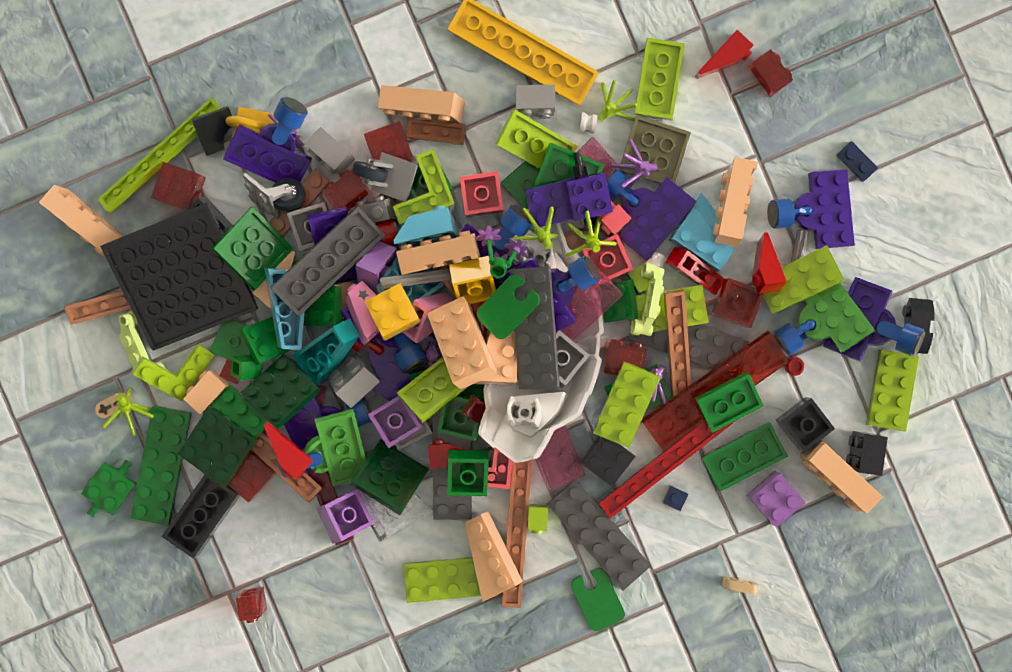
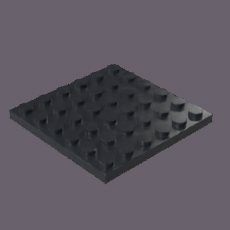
(177, 278)

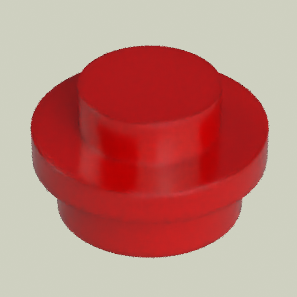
(795, 366)

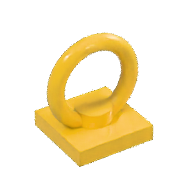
(250, 119)

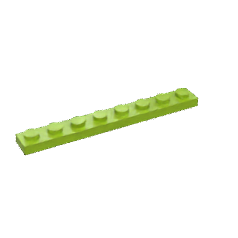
(153, 160)

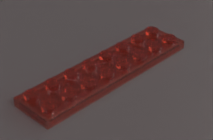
(682, 412)

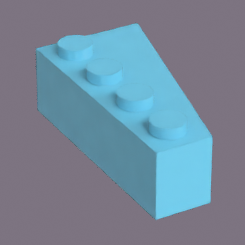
(286, 322)

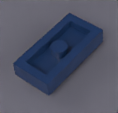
(857, 161)

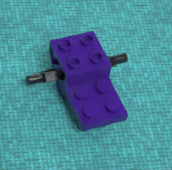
(571, 197)

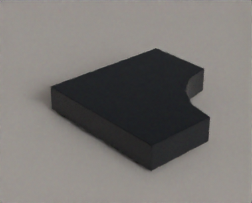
(212, 129)

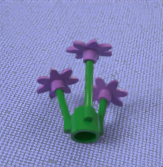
(499, 264)

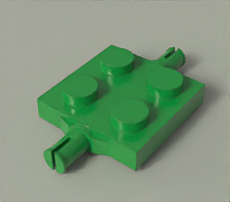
(108, 488)

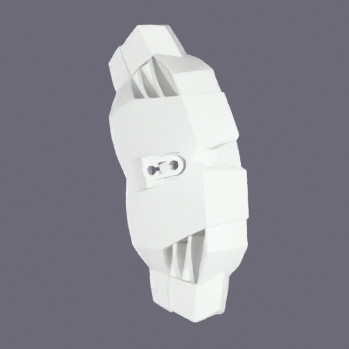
(524, 419)

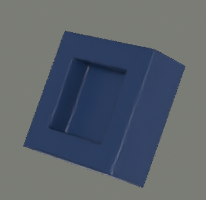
(675, 498)

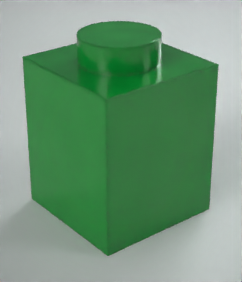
(245, 368)

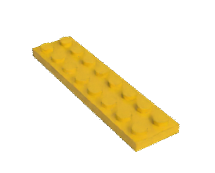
(522, 51)

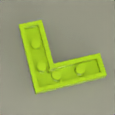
(438, 189)
(177, 383)

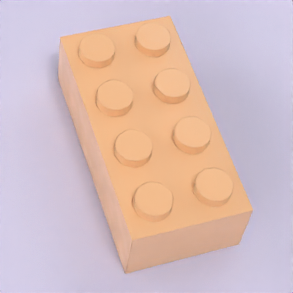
(461, 343)
(841, 477)

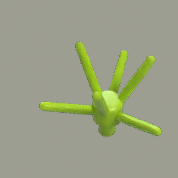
(610, 108)
(542, 234)
(591, 240)
(125, 406)

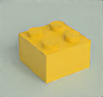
(473, 279)
(392, 311)

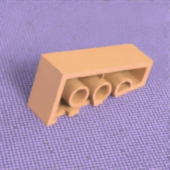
(421, 103)
(734, 202)
(79, 217)
(439, 253)
(504, 359)
(490, 557)

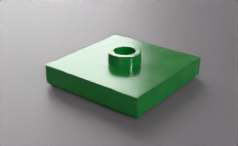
(519, 180)
(230, 341)

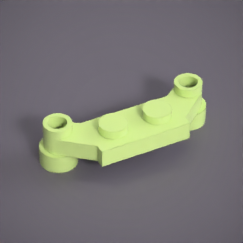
(652, 306)
(130, 339)

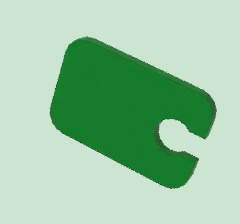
(503, 311)
(598, 604)

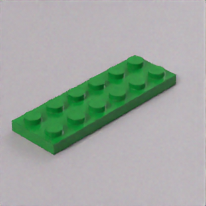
(160, 465)

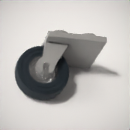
(388, 175)
(284, 195)

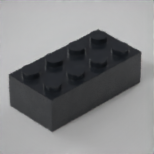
(200, 516)

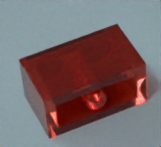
(771, 72)
(251, 604)

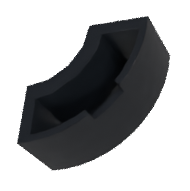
(920, 314)

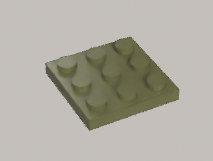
(658, 145)

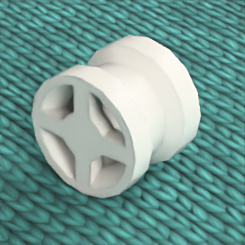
(588, 123)

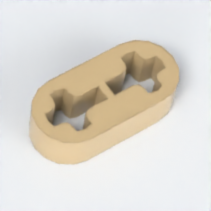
(107, 402)
(740, 585)

